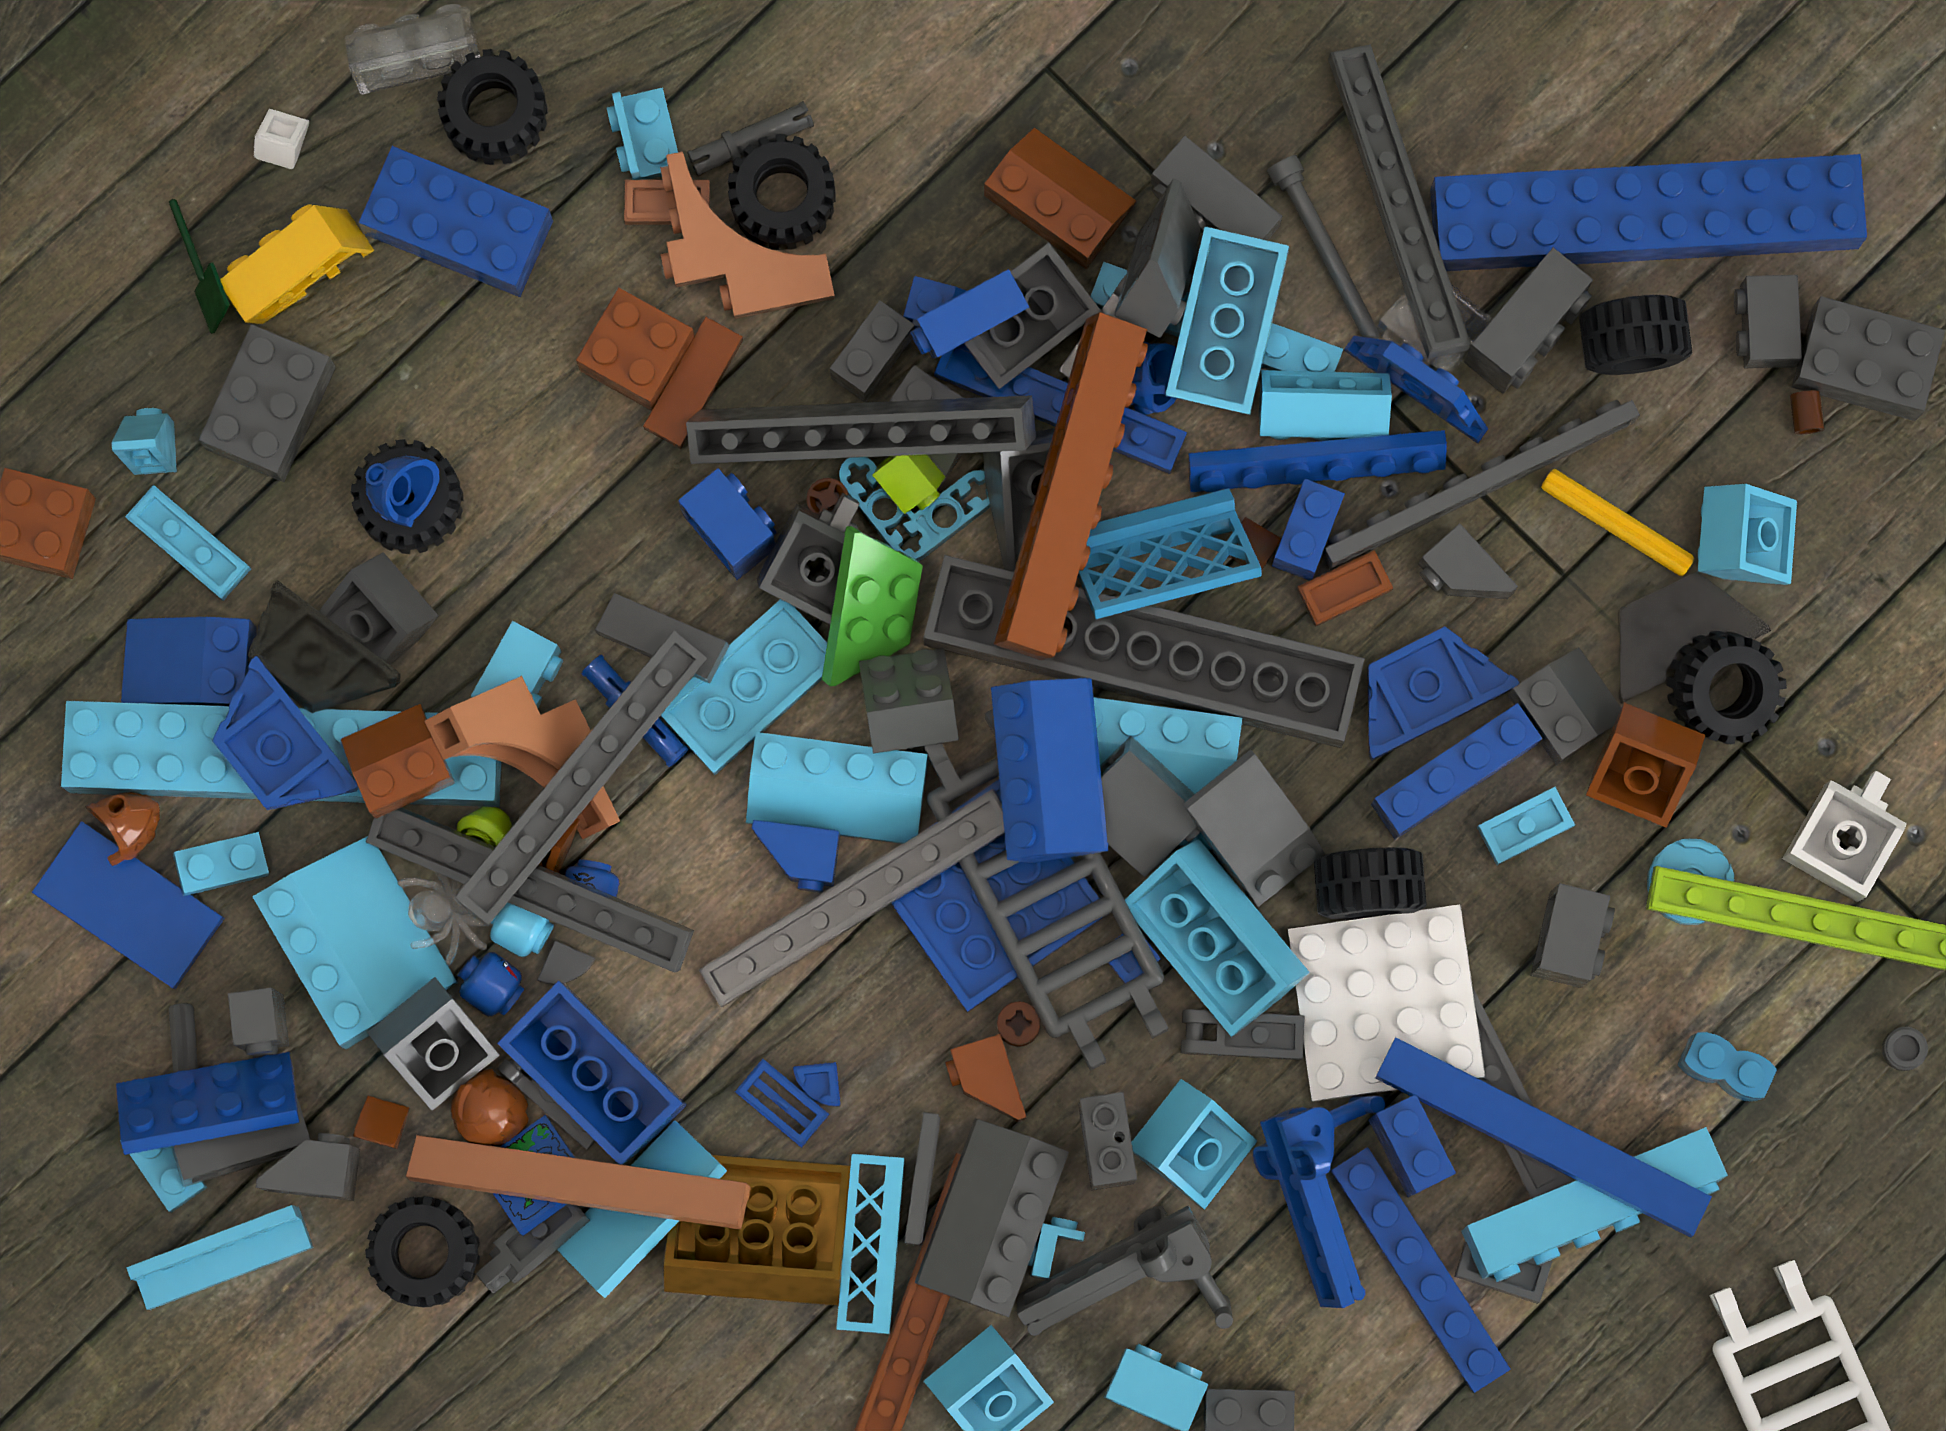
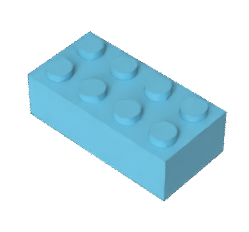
(1227, 320)

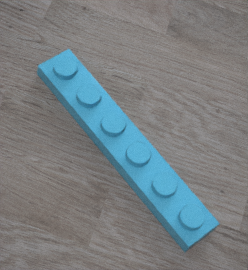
(1284, 350)

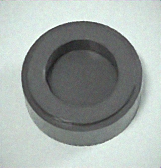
(1904, 1048)

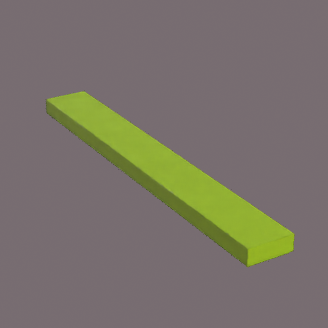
(1797, 917)

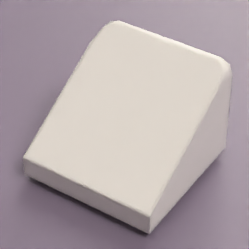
(280, 138)

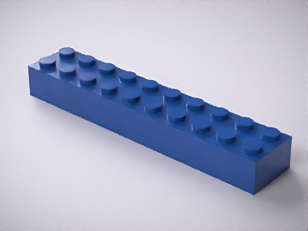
(1650, 212)

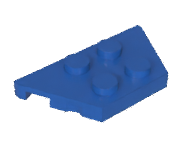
(1431, 388)
(1427, 688)
(277, 745)

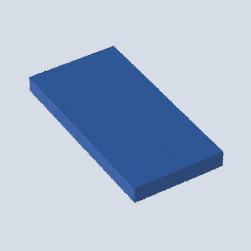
(128, 906)

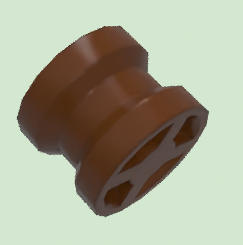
(827, 492)
(1017, 1030)

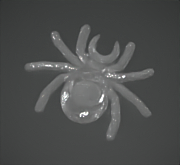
(438, 912)

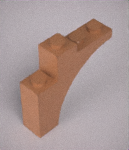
(710, 250)
(510, 729)

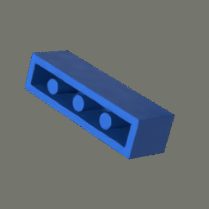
(1456, 771)

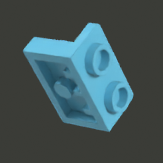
(644, 131)

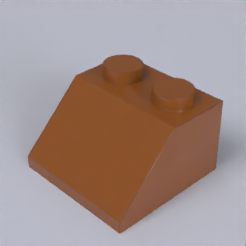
(396, 762)

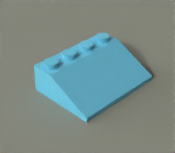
(1185, 741)
(351, 939)

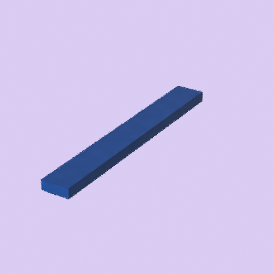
(1543, 1137)

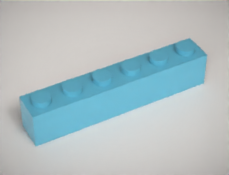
(1579, 1212)

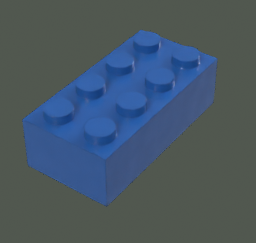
(456, 221)

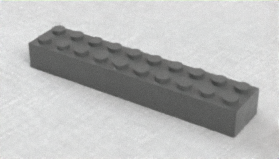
(1160, 657)

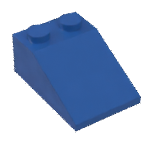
(186, 660)

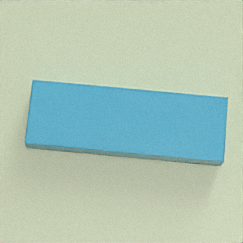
(188, 542)

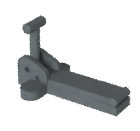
(1160, 1248)

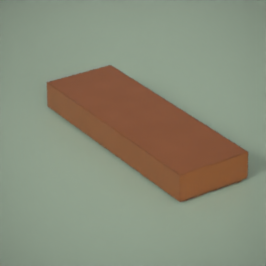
(693, 381)

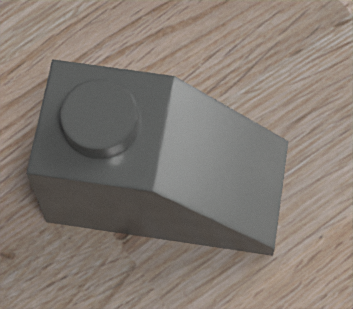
(1464, 568)

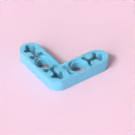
(921, 521)

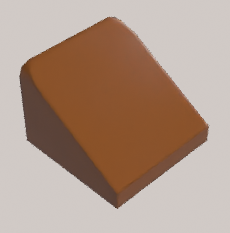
(381, 1122)

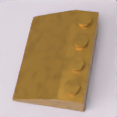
(786, 1242)

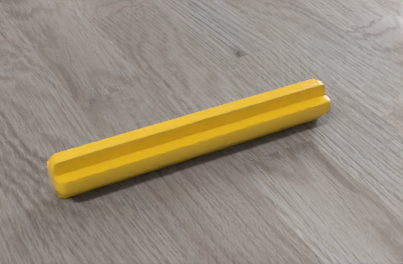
(1617, 522)

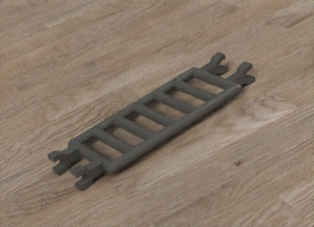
(1017, 950)

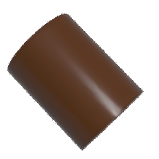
(1807, 412)

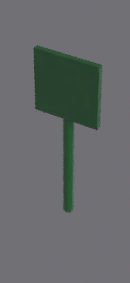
(209, 289)

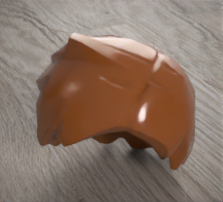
(489, 1109)

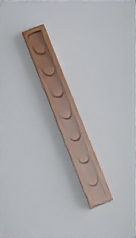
(578, 1182)

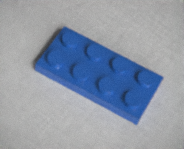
(207, 1103)

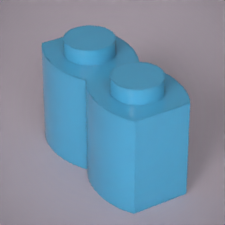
(1736, 1072)

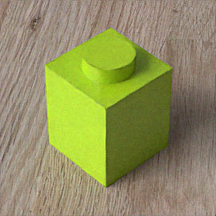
(909, 480)

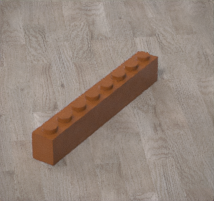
(1071, 487)

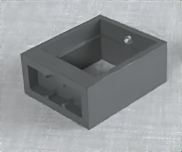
(1108, 1162)

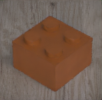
(635, 349)
(42, 522)
(1645, 765)

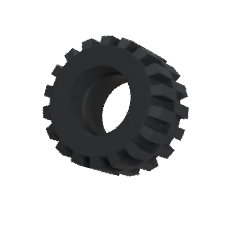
(484, 74)
(774, 158)
(1635, 334)
(431, 523)
(1758, 693)
(1370, 883)
(385, 1245)

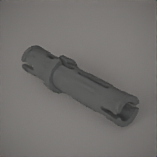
(732, 145)

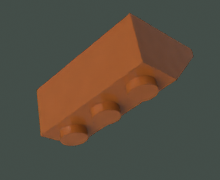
(1058, 197)

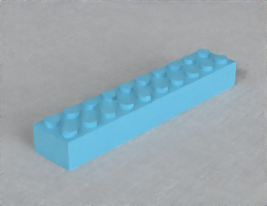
(173, 754)

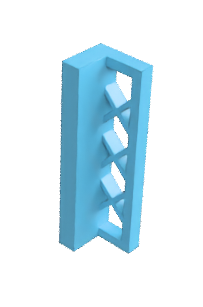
(887, 1244)
(221, 1257)

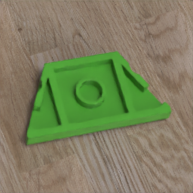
(871, 605)

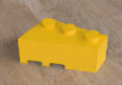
(292, 261)

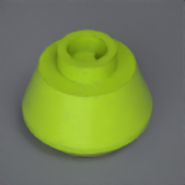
(485, 824)

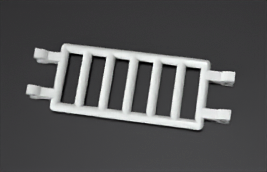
(1802, 1311)

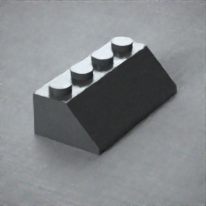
(991, 1217)

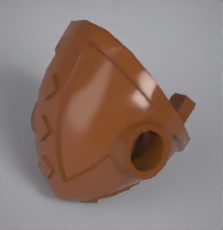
(131, 821)

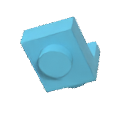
(1044, 1248)

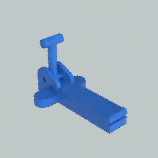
(1299, 1157)

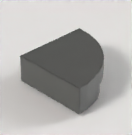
(564, 964)

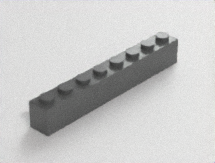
(861, 429)

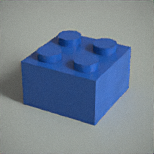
(727, 523)

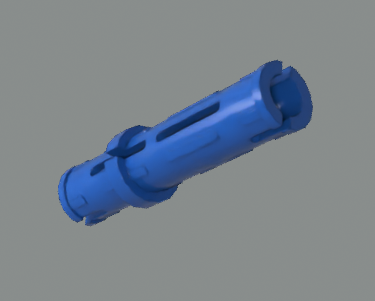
(611, 687)

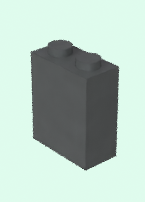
(1144, 807)

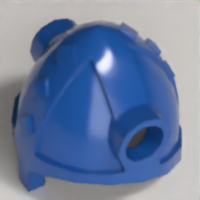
(1153, 379)
(393, 481)

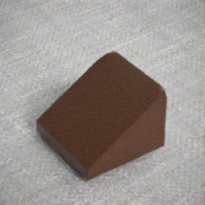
(1261, 540)

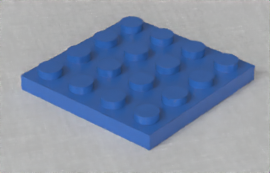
(958, 934)

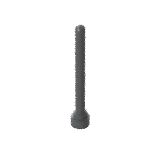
(1288, 176)

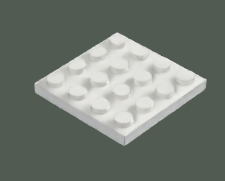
(1379, 983)

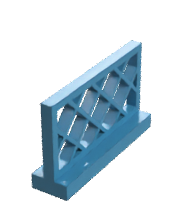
(1155, 533)

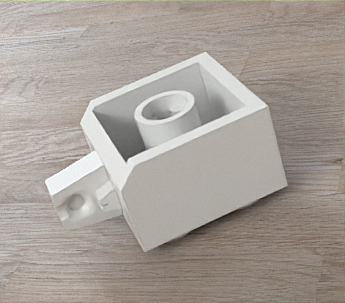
(1870, 830)

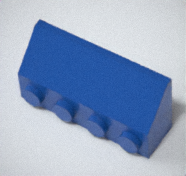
(1049, 769)
(591, 1073)

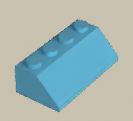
(837, 787)
(1215, 937)

